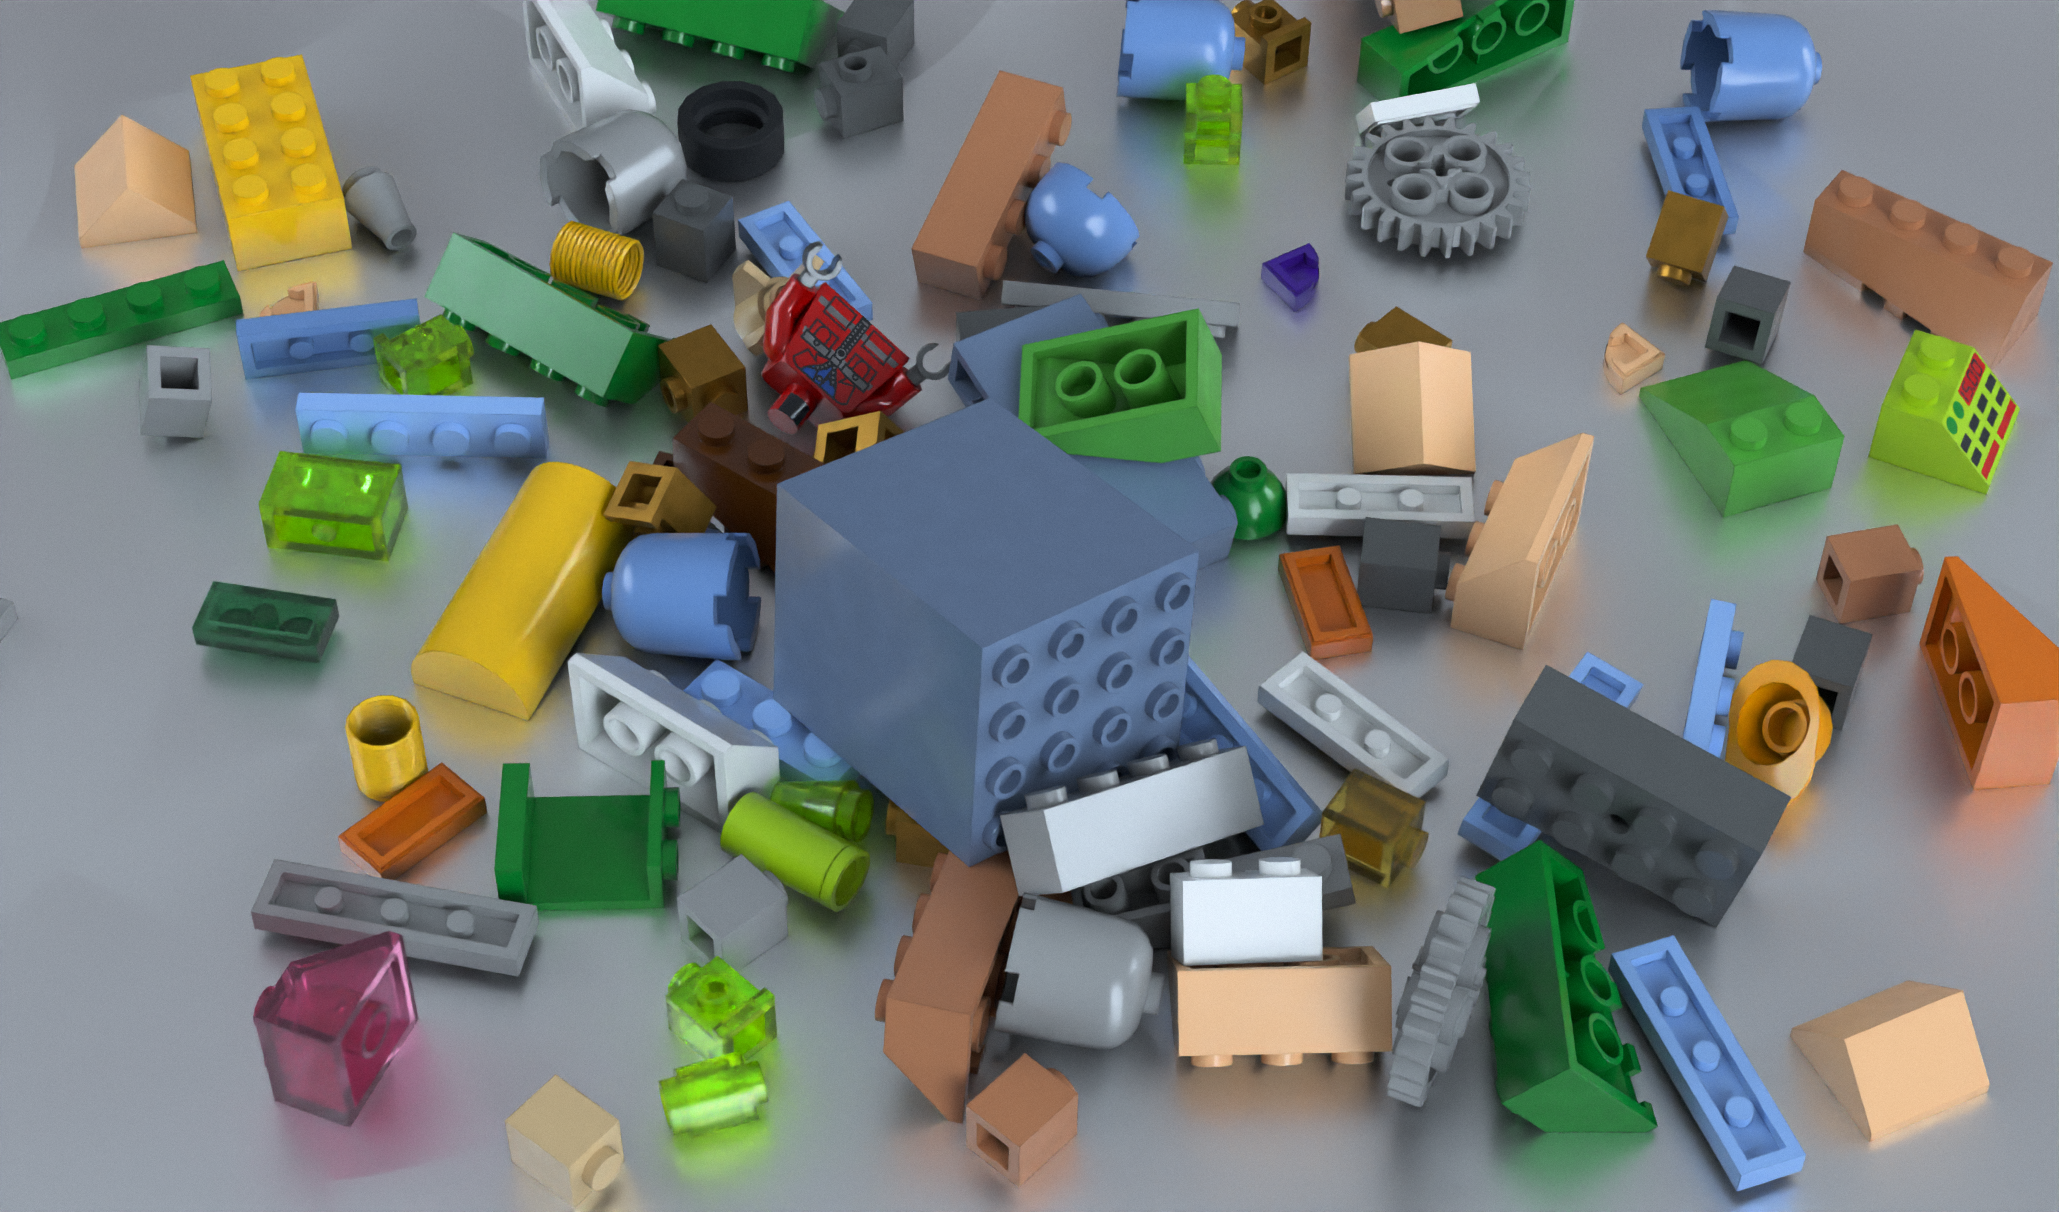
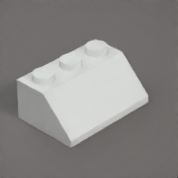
(581, 63)
(639, 717)

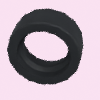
(731, 103)

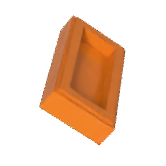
(1325, 602)
(412, 824)

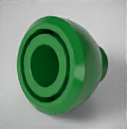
(1255, 495)

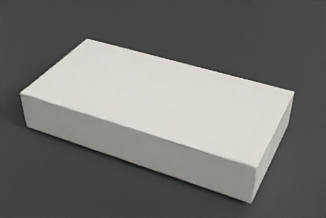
(1437, 104)

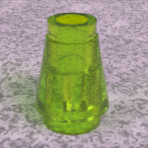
(832, 804)

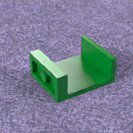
(586, 847)

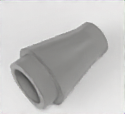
(377, 204)

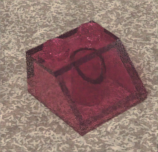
(336, 1025)

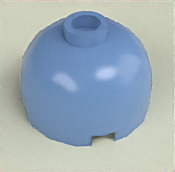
(1075, 226)

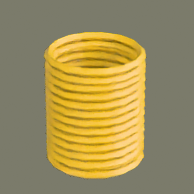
(596, 260)
(385, 746)

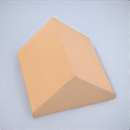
(133, 187)
(1412, 411)
(1896, 1055)

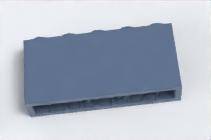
(1169, 491)

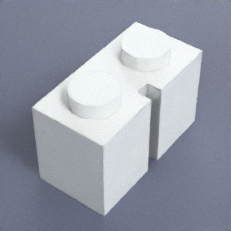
(1246, 914)

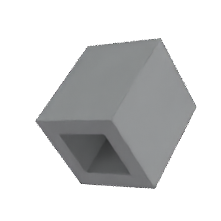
(175, 391)
(734, 914)

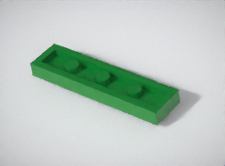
(118, 319)

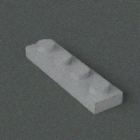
(1123, 304)
(432, 920)

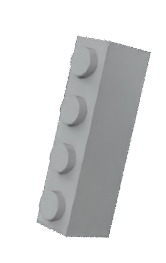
(1130, 819)

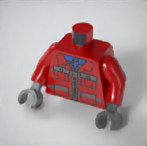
(830, 357)

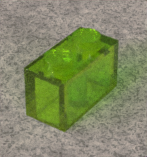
(333, 506)

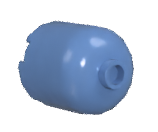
(1175, 45)
(1748, 65)
(686, 594)

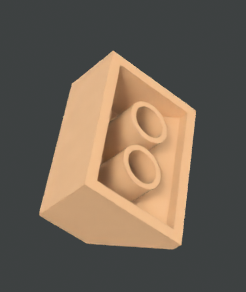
(1520, 543)
(1283, 1009)

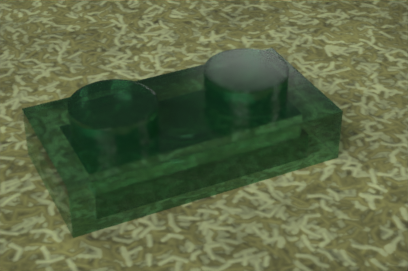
(266, 622)

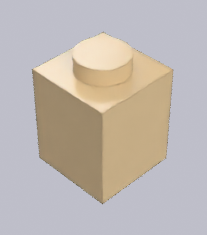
(565, 1141)

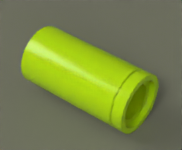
(795, 851)

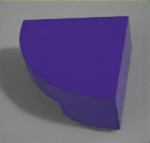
(1293, 276)

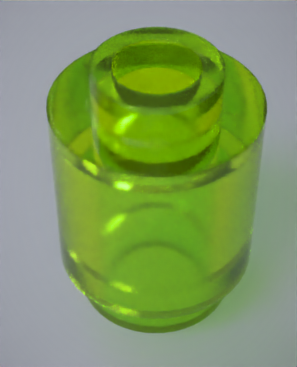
(713, 1095)

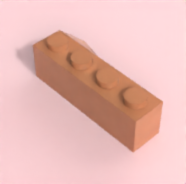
(989, 185)
(1927, 265)
(950, 978)

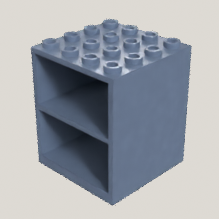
(978, 621)

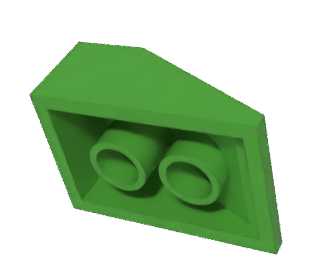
(1127, 390)
(1747, 435)

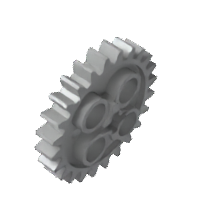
(1437, 186)
(1441, 991)

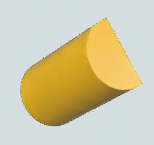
(526, 593)

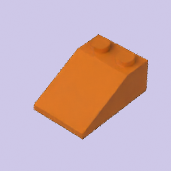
(1992, 681)

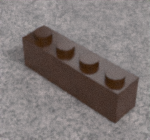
(739, 473)

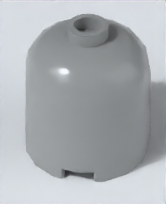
(613, 171)
(1077, 976)

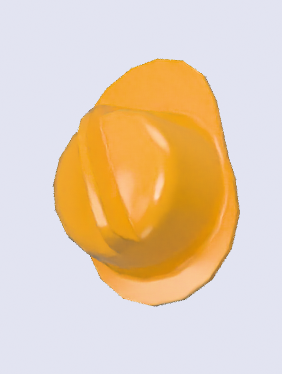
(1778, 726)

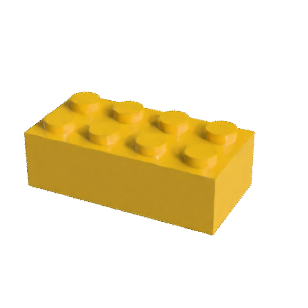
(271, 162)

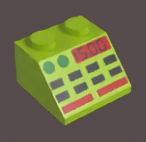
(1945, 414)

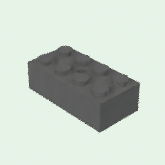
(1632, 796)

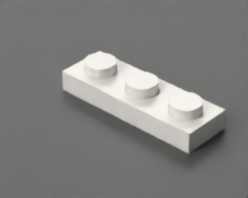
(1342, 502)
(1351, 727)

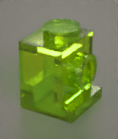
(1212, 109)
(425, 359)
(719, 1010)

